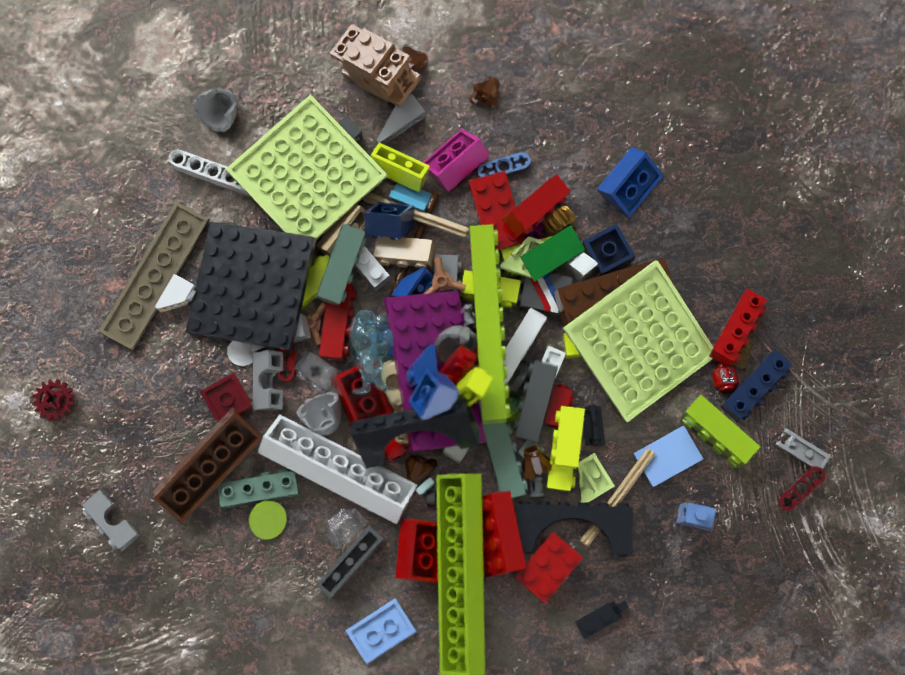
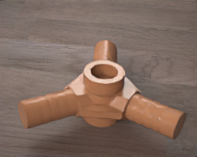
(442, 280)
(314, 323)

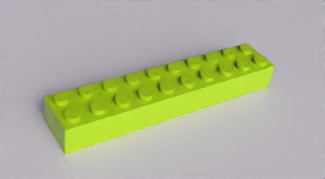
(488, 321)
(460, 574)

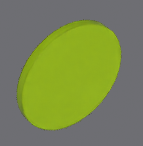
(267, 519)

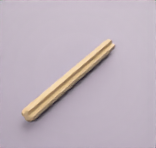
(424, 217)
(621, 492)

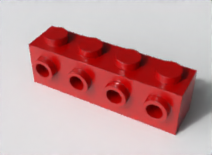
(536, 205)
(337, 327)
(738, 327)

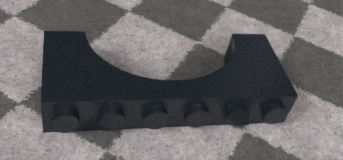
(375, 433)
(613, 521)

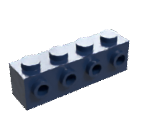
(756, 385)

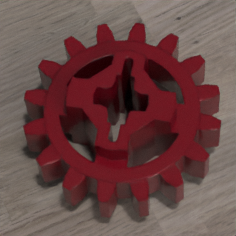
(47, 403)

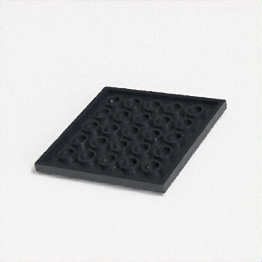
(251, 285)

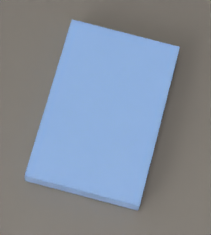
(672, 455)
(381, 631)

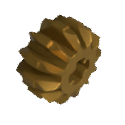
(559, 220)

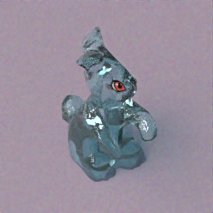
(370, 345)

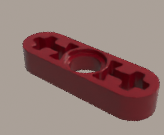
(816, 482)

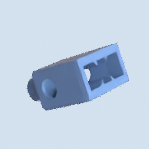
(696, 516)

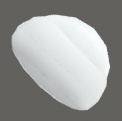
(240, 353)

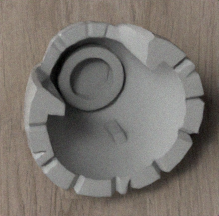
(216, 108)
(451, 339)
(321, 413)

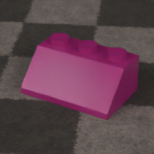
(456, 159)

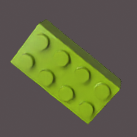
(719, 432)

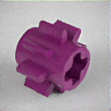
(537, 232)

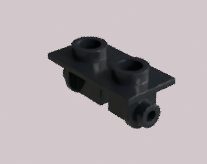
(593, 425)

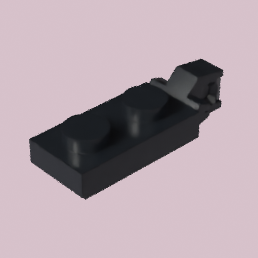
(600, 618)

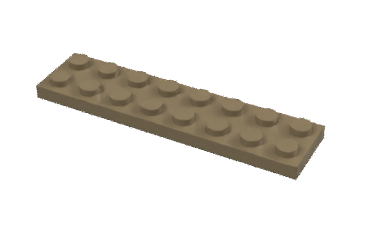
(158, 265)

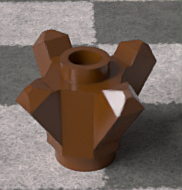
(419, 58)
(486, 92)
(535, 462)
(419, 468)

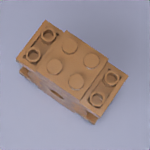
(375, 65)

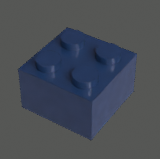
(389, 220)
(609, 250)

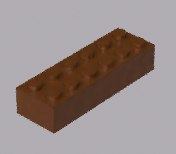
(581, 296)
(207, 465)

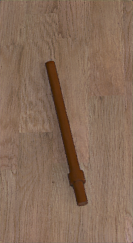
(418, 235)

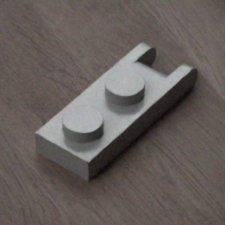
(468, 315)
(803, 450)

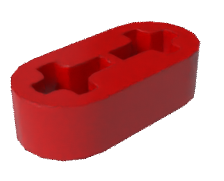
(291, 365)

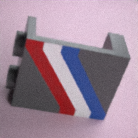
(540, 293)

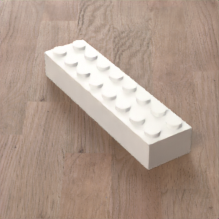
(337, 469)

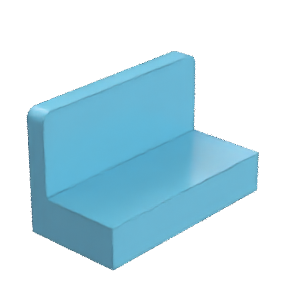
(410, 197)

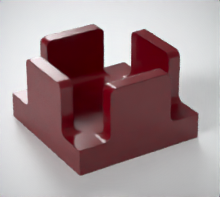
(224, 395)

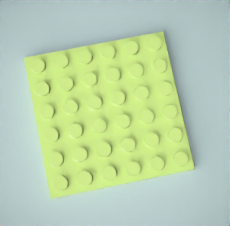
(306, 171)
(640, 341)

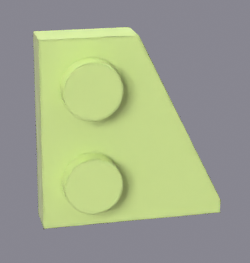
(514, 262)
(593, 478)

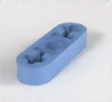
(515, 157)

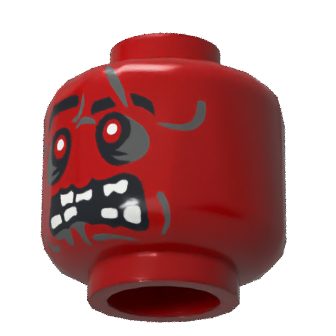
(725, 378)

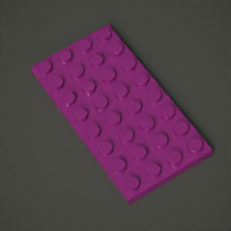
(416, 325)

